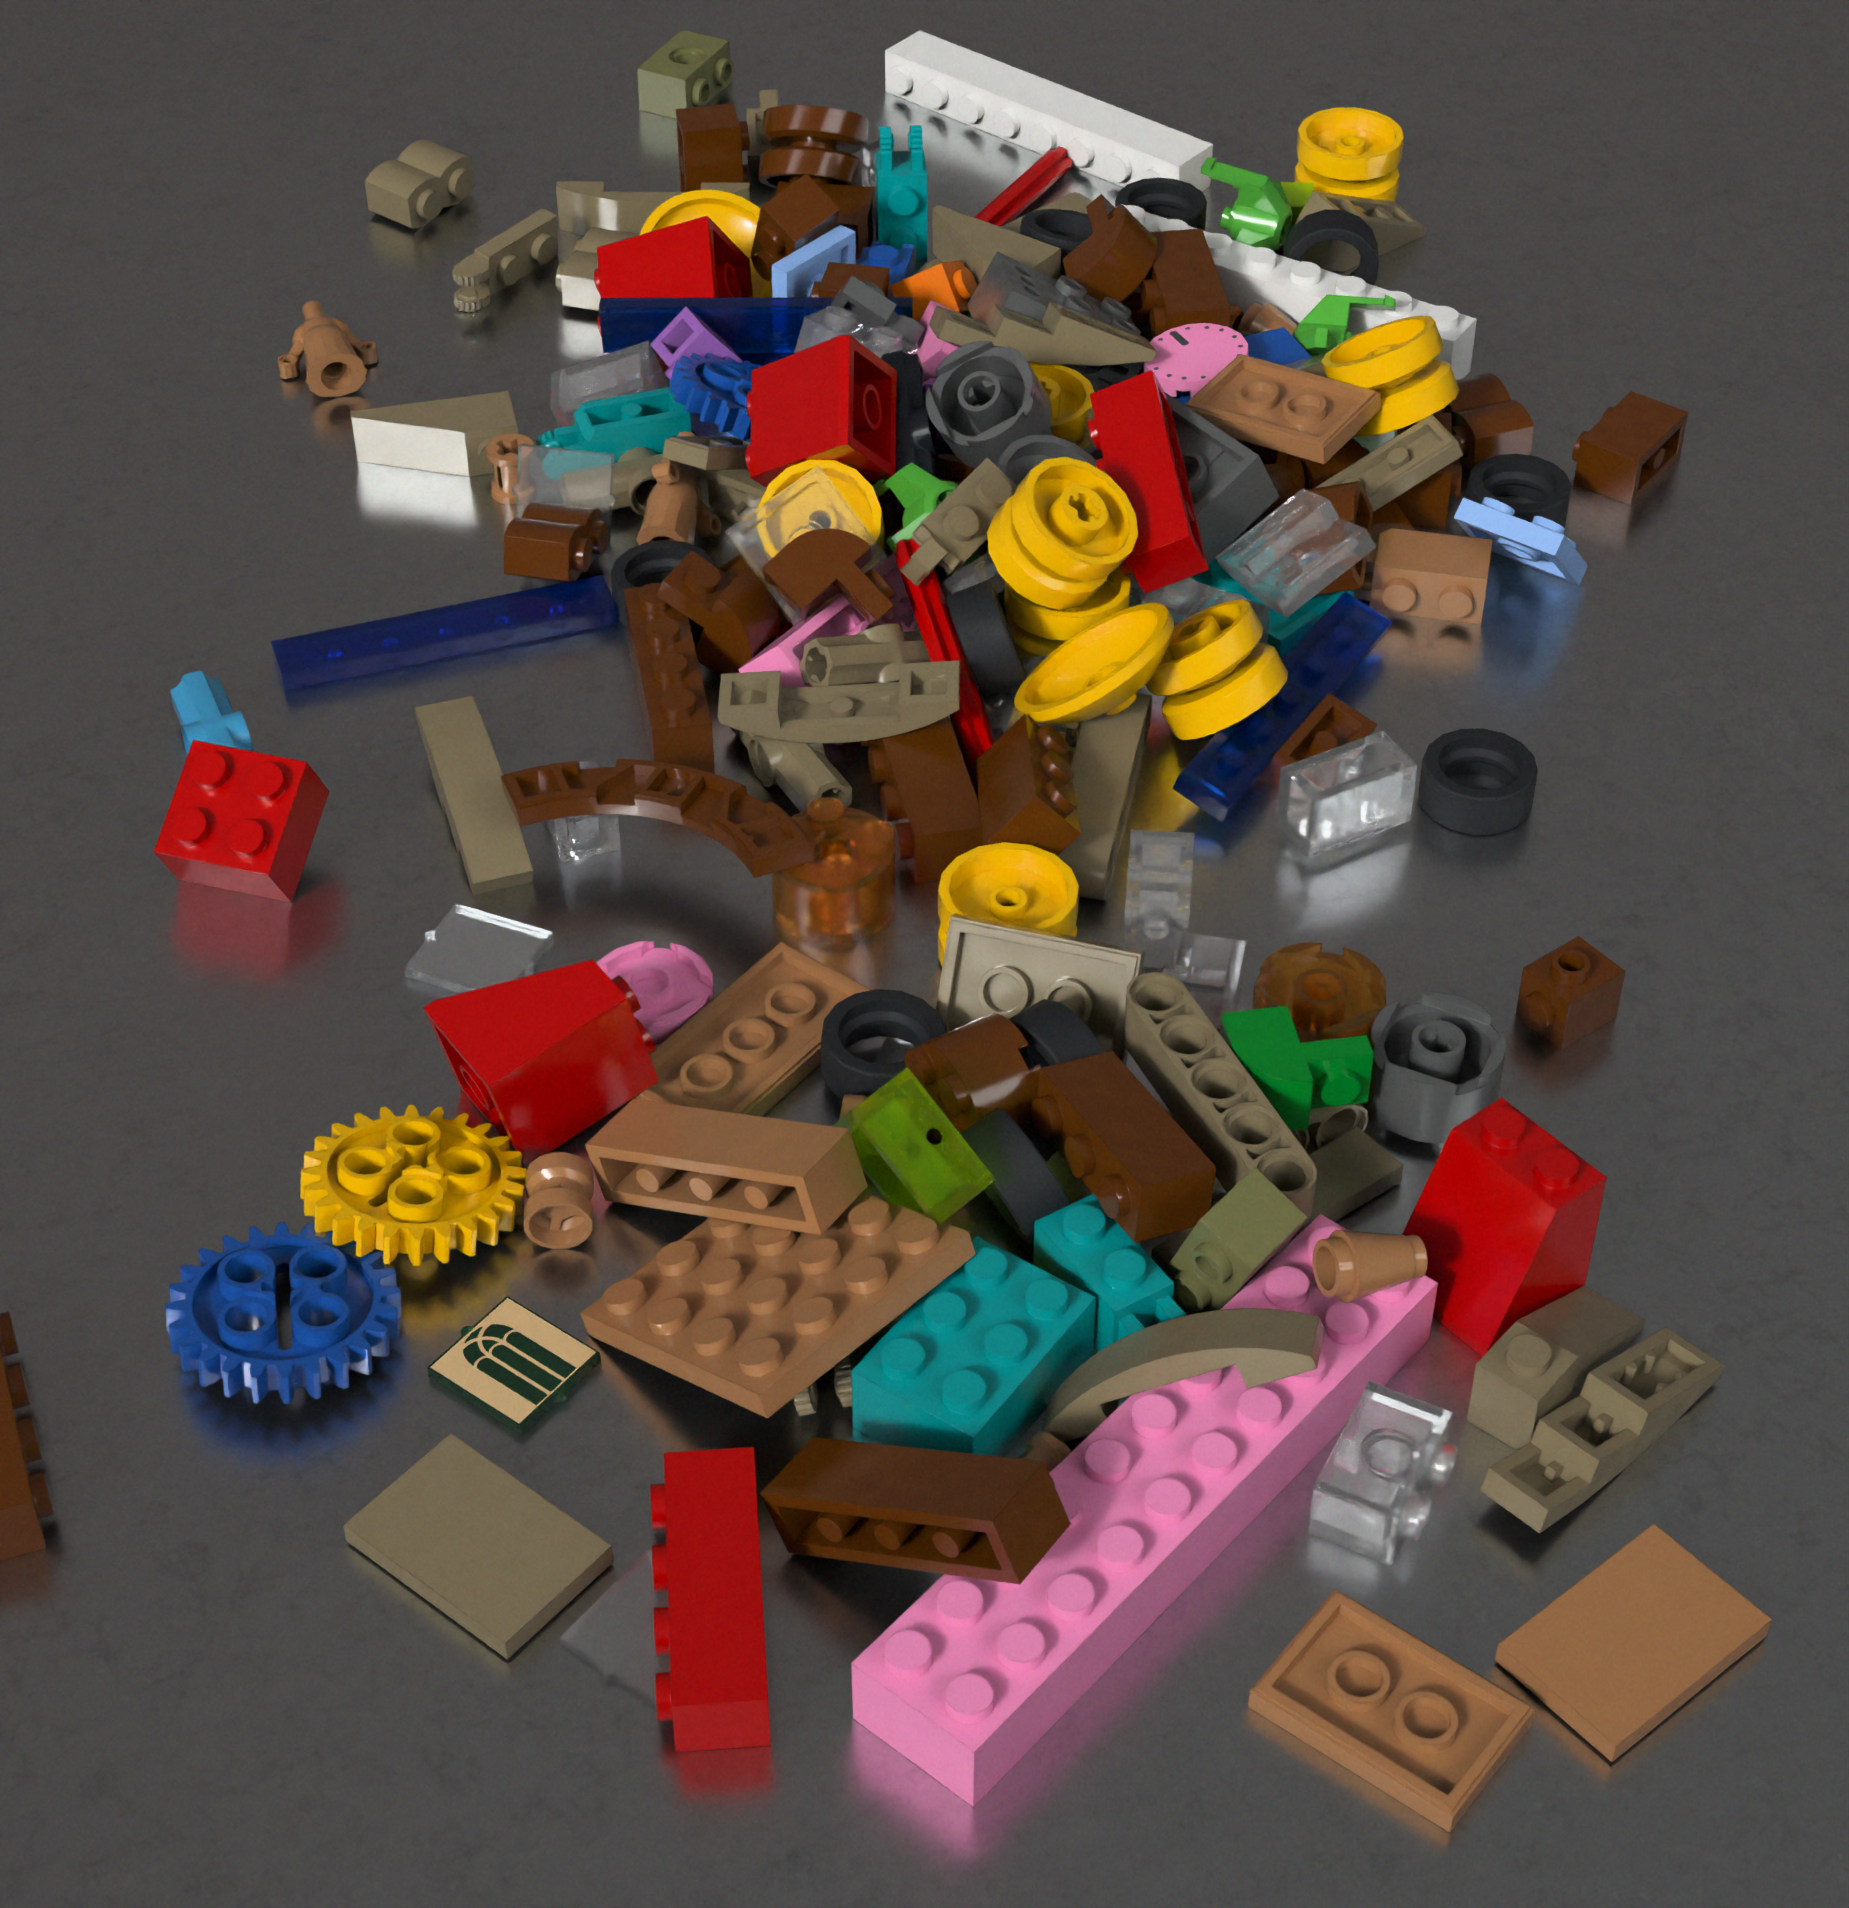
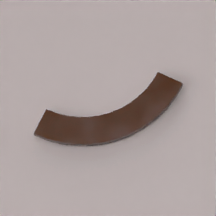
(703, 801)

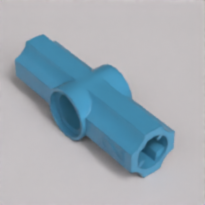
(207, 713)

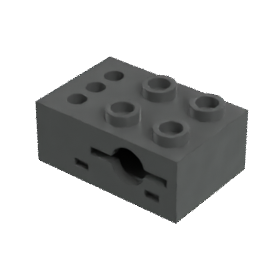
(1029, 293)
(1224, 479)

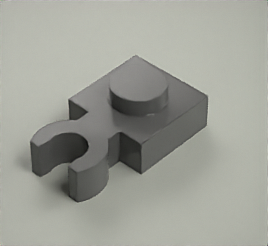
(874, 309)

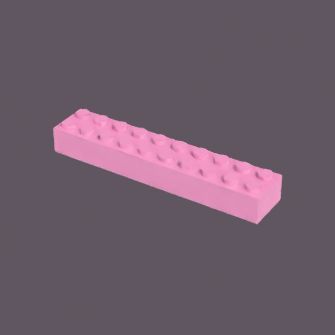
(1150, 1505)

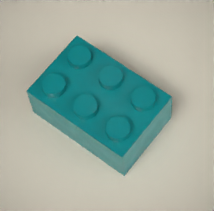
(974, 1357)

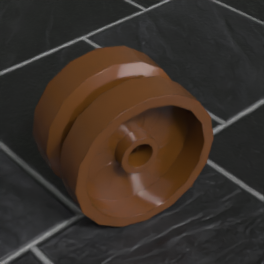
(814, 143)

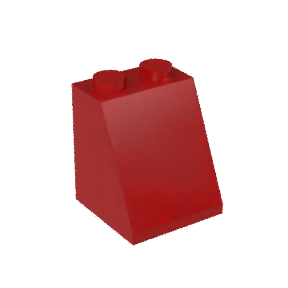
(674, 262)
(823, 406)
(546, 1052)
(1504, 1223)

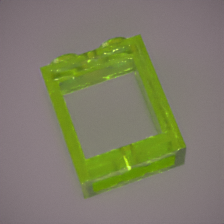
(901, 1162)

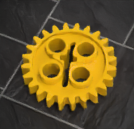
(413, 1185)

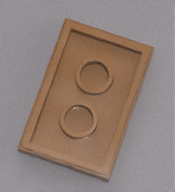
(1285, 408)
(1632, 1641)
(1392, 1709)

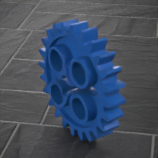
(715, 391)
(228, 1316)

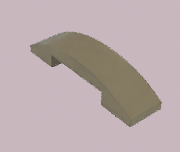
(590, 205)
(839, 712)
(1259, 1341)

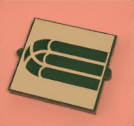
(514, 1365)

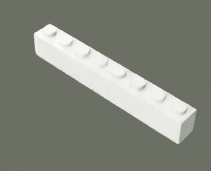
(1041, 113)
(1297, 287)

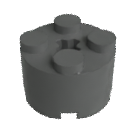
(986, 401)
(1433, 1066)

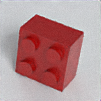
(242, 821)

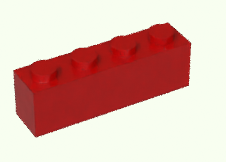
(1145, 459)
(714, 1601)

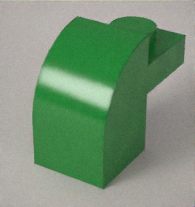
(1296, 1073)

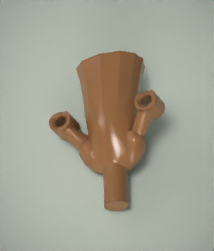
(331, 354)
(676, 506)

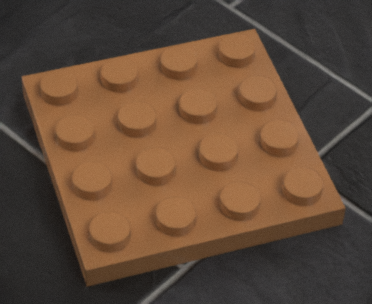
(772, 1307)

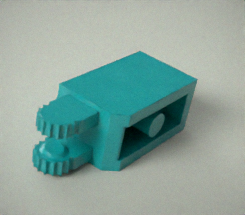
(901, 192)
(622, 424)
(1101, 1259)

